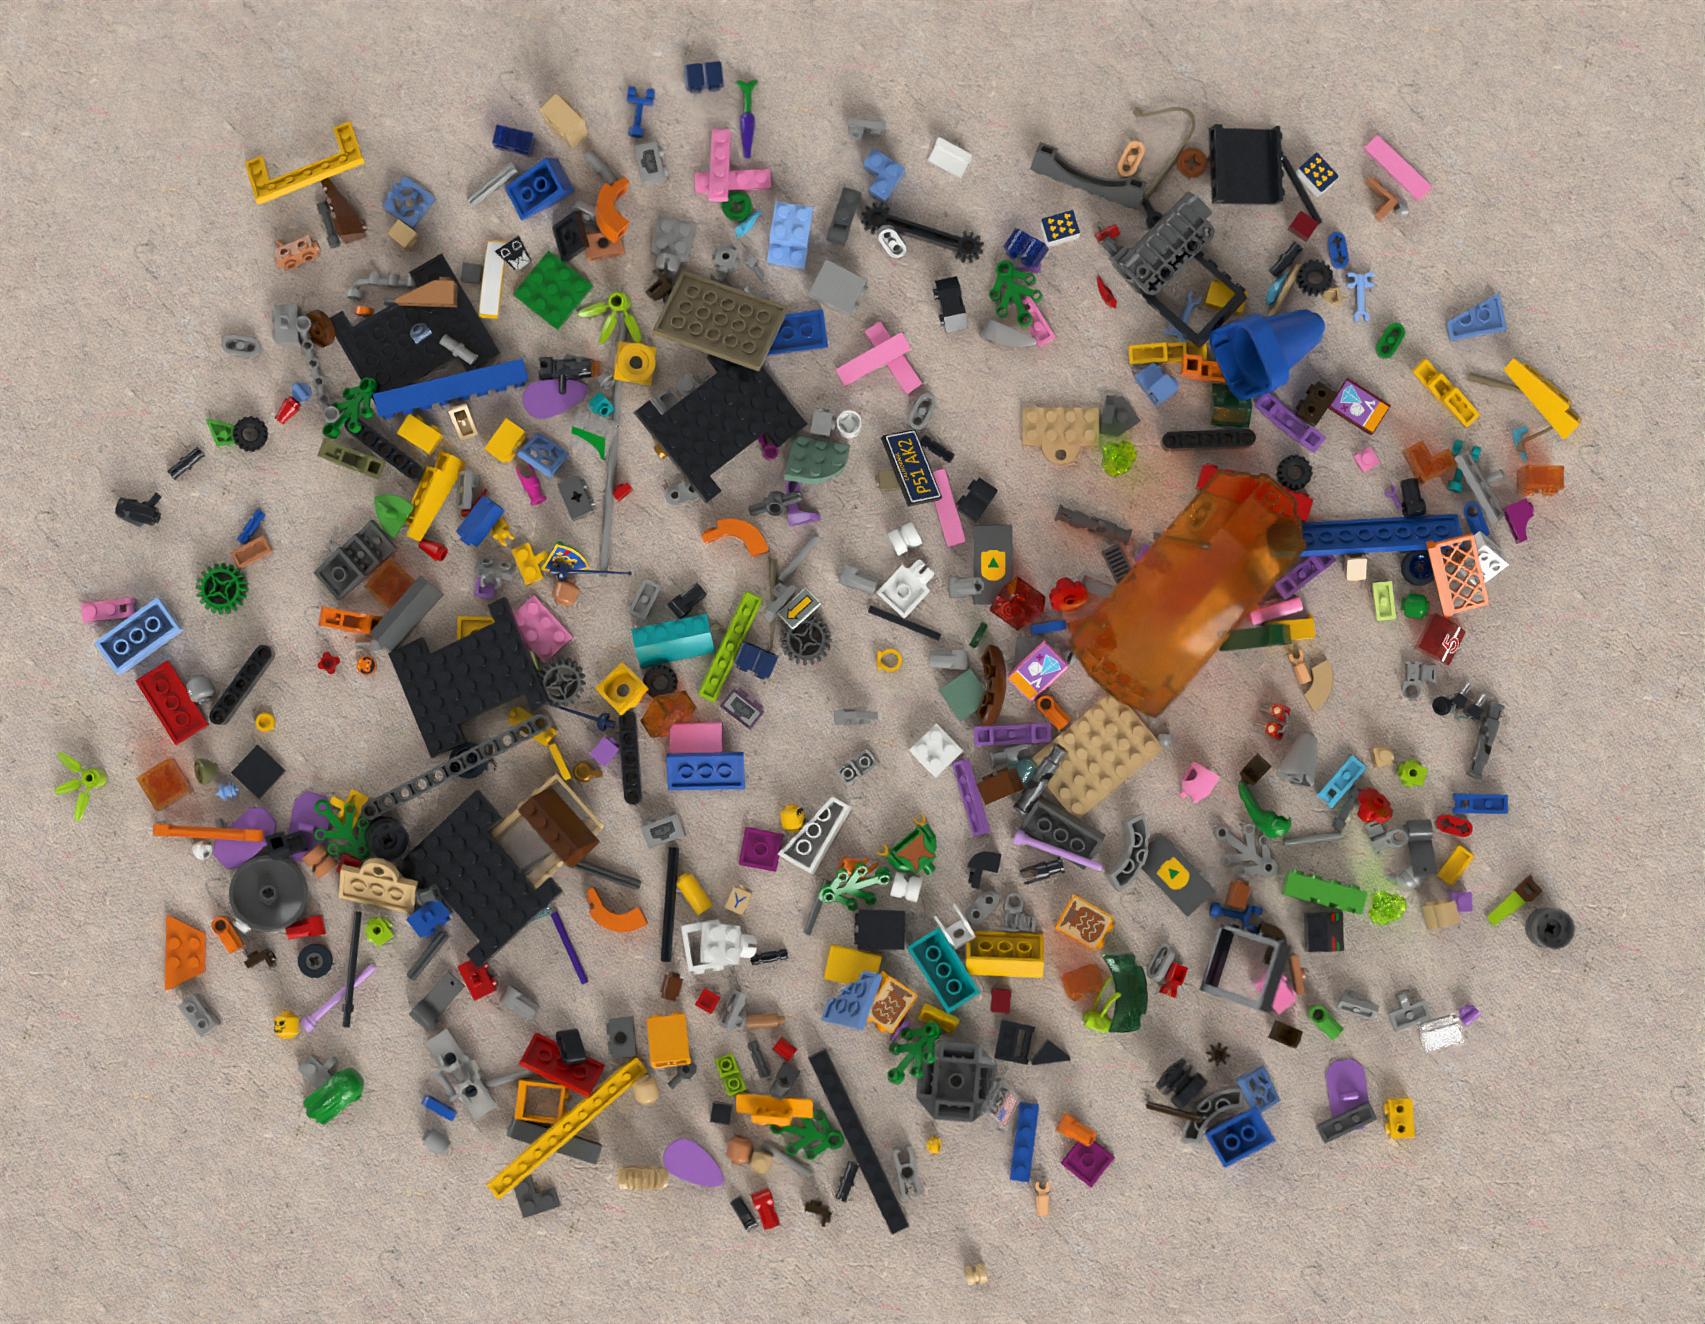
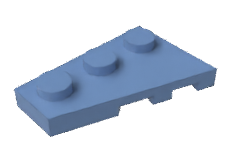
(1479, 321)

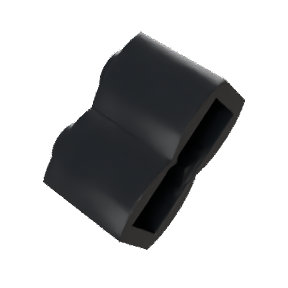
(977, 499)

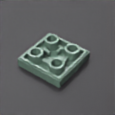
(963, 694)

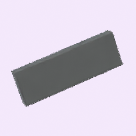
(1346, 1122)

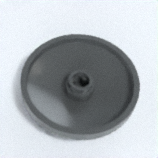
(268, 893)

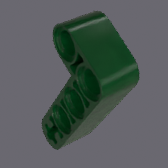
(1258, 637)

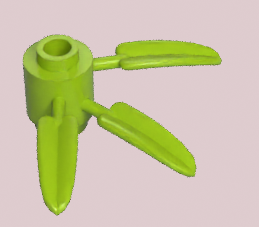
(614, 303)
(90, 778)
(1099, 1020)

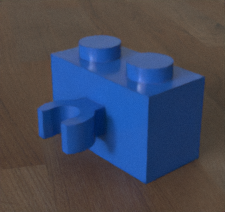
(429, 917)

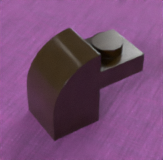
(1272, 931)

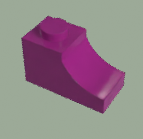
(1517, 517)

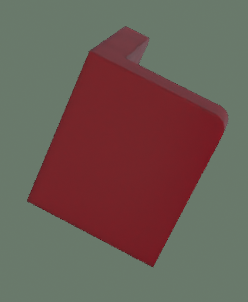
(1303, 226)
(1000, 1000)

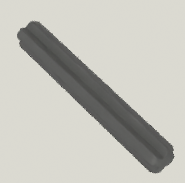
(608, 874)

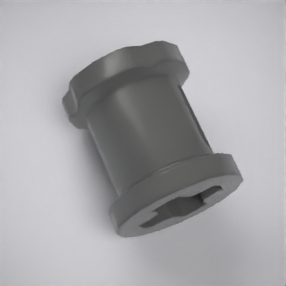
(428, 894)

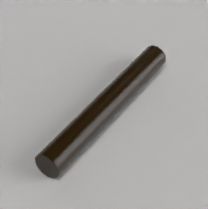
(1174, 1112)

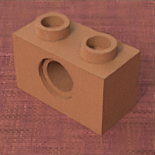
(595, 252)

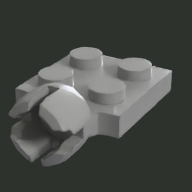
(672, 243)

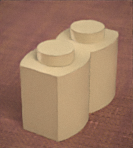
(1440, 913)

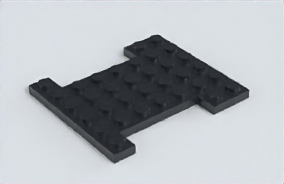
(383, 344)
(721, 422)
(467, 678)
(478, 877)

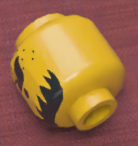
(793, 818)

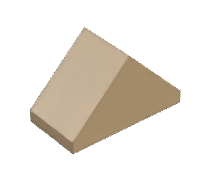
(463, 421)

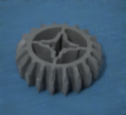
(800, 655)
(567, 680)

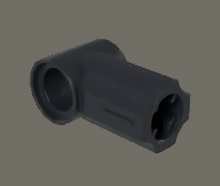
(1412, 502)
(683, 604)

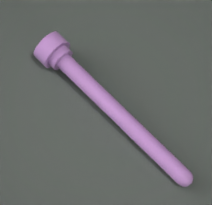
(1022, 838)
(309, 1021)

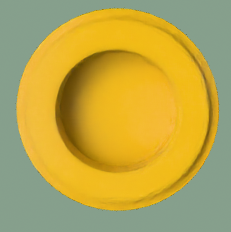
(265, 722)

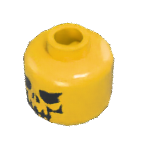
(286, 1025)

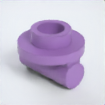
(1468, 1014)

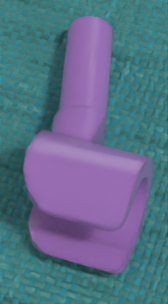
(1031, 269)
(1393, 496)
(903, 1024)

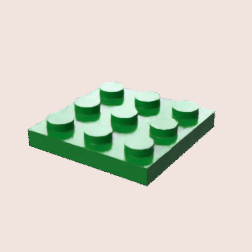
(553, 290)

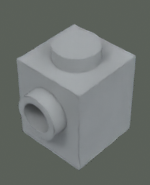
(822, 423)

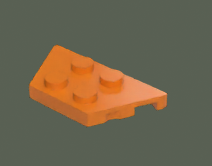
(184, 952)

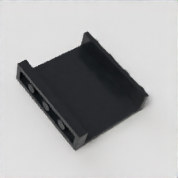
(1246, 166)

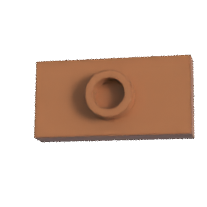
(251, 552)
(1297, 973)

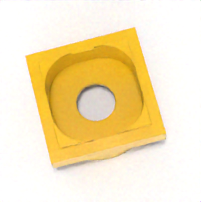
(625, 372)
(622, 676)

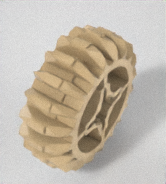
(642, 1177)

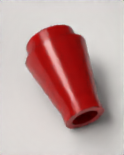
(287, 410)
(434, 549)

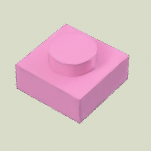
(1366, 459)

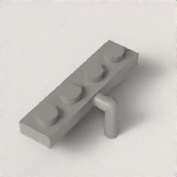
(1480, 485)

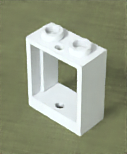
(697, 969)

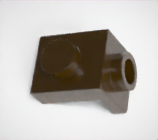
(660, 287)
(1254, 770)
(255, 958)
(1285, 1034)
(817, 1207)

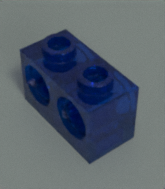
(514, 140)

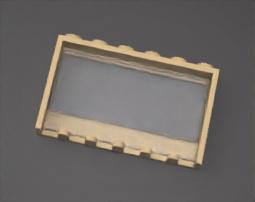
(527, 846)

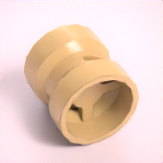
(975, 1273)

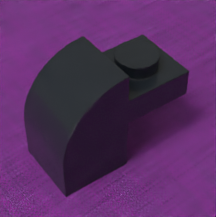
(282, 846)
(982, 861)

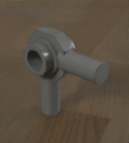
(683, 1072)

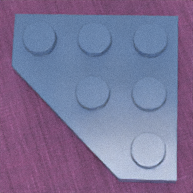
(853, 1003)

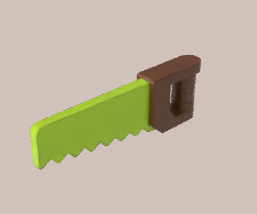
(1514, 901)

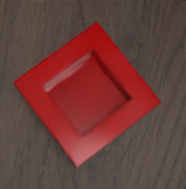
(622, 491)
(348, 860)
(707, 1000)

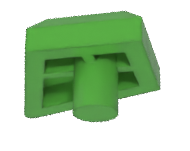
(221, 432)

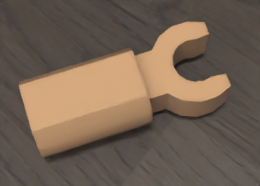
(1300, 668)
(1042, 1199)

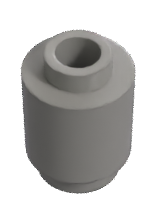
(436, 1141)

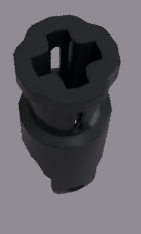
(1045, 870)

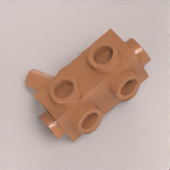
(295, 253)

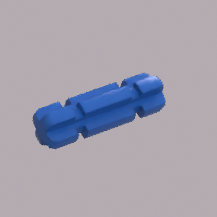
(251, 527)

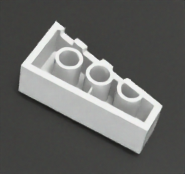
(816, 836)

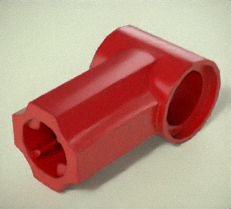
(310, 927)
(764, 1204)

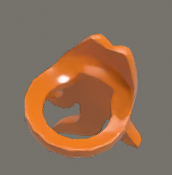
(850, 865)

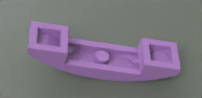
(1289, 423)
(1303, 574)
(1012, 734)

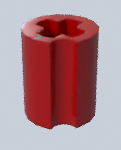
(784, 1049)

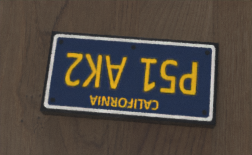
(911, 468)

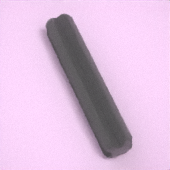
(427, 956)

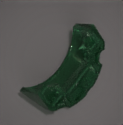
(1132, 984)

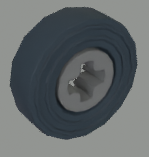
(325, 959)

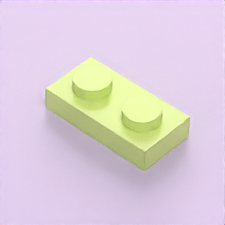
(1383, 601)

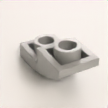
(857, 766)

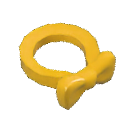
(880, 654)

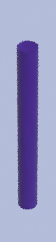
(569, 948)

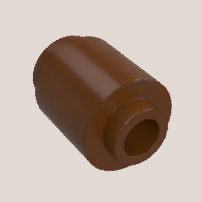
(671, 986)

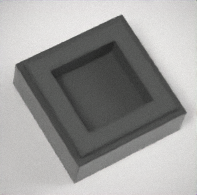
(471, 273)

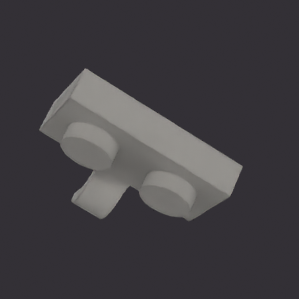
(1409, 1013)
(316, 1071)

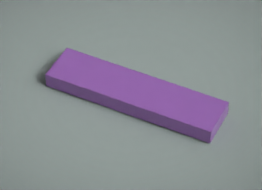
(971, 797)

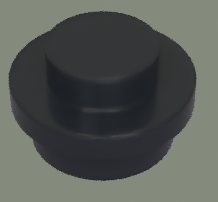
(1441, 705)

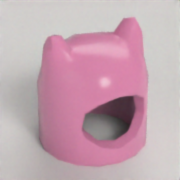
(1198, 782)

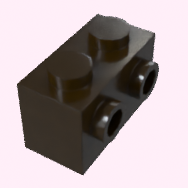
(1315, 404)

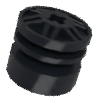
(391, 848)
(1181, 1083)

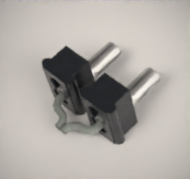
(1474, 710)

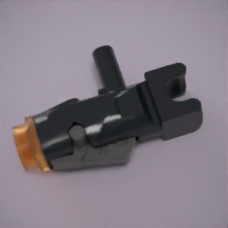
(567, 368)

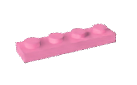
(720, 165)
(738, 180)

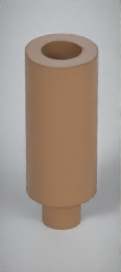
(764, 1020)

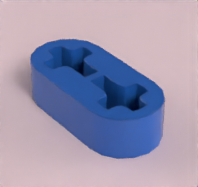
(1342, 250)
(1048, 627)
(439, 1107)

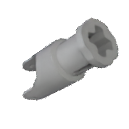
(1008, 755)

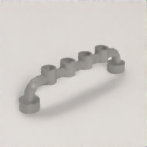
(375, 280)
(330, 412)

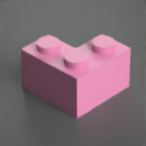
(1284, 995)

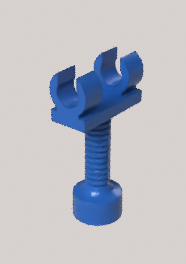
(636, 130)
(1216, 909)

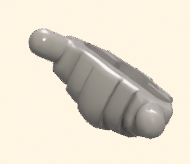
(1406, 879)

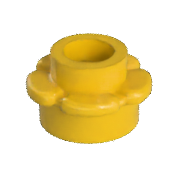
(934, 1144)

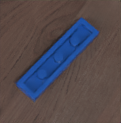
(1024, 1142)

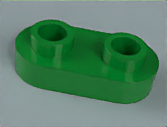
(1390, 341)

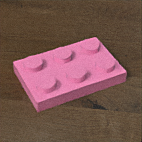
(541, 629)

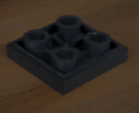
(258, 771)

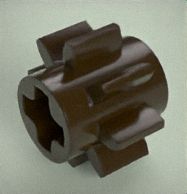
(1223, 1054)

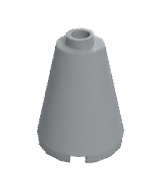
(1300, 761)

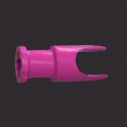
(531, 486)

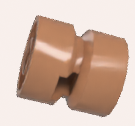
(319, 860)

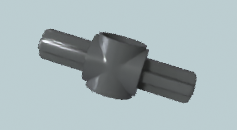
(775, 503)

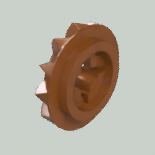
(1186, 156)

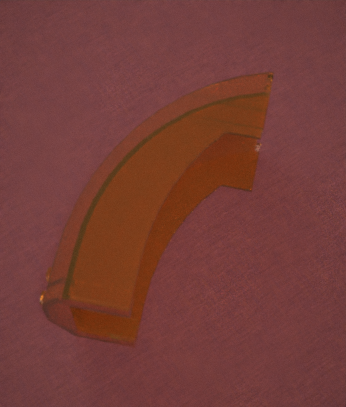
(1189, 598)

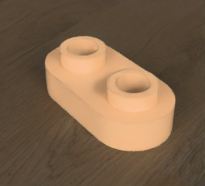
(1131, 160)

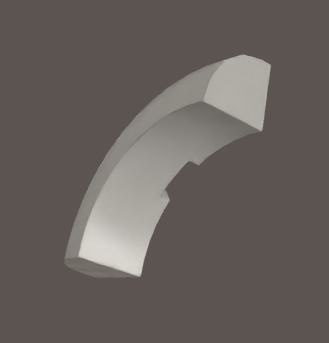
(1133, 854)
(1211, 1108)

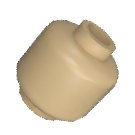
(645, 1090)

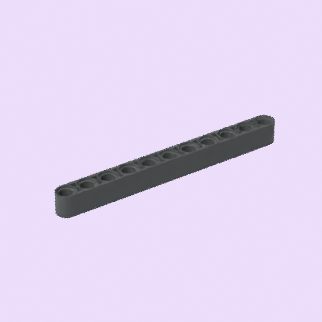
(447, 770)

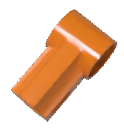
(1053, 713)
(229, 935)
(1073, 1128)

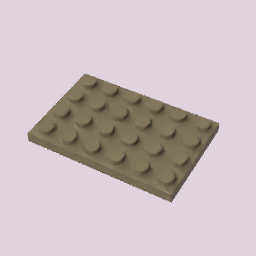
(720, 320)

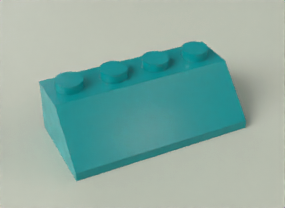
(673, 640)
(943, 969)

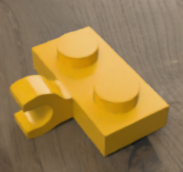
(529, 563)
(354, 797)

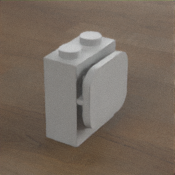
(838, 289)

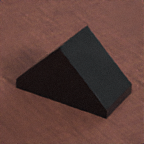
(1049, 1054)

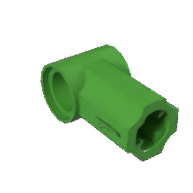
(1325, 1022)

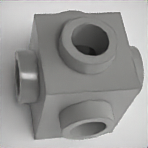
(729, 264)

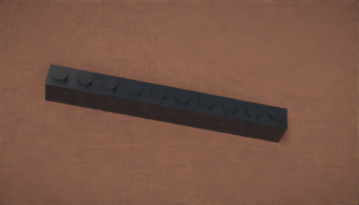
(858, 1141)

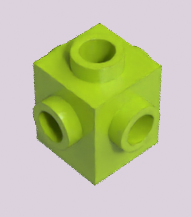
(1418, 773)
(386, 930)

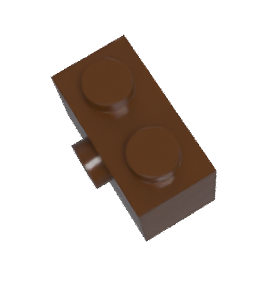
(1000, 786)

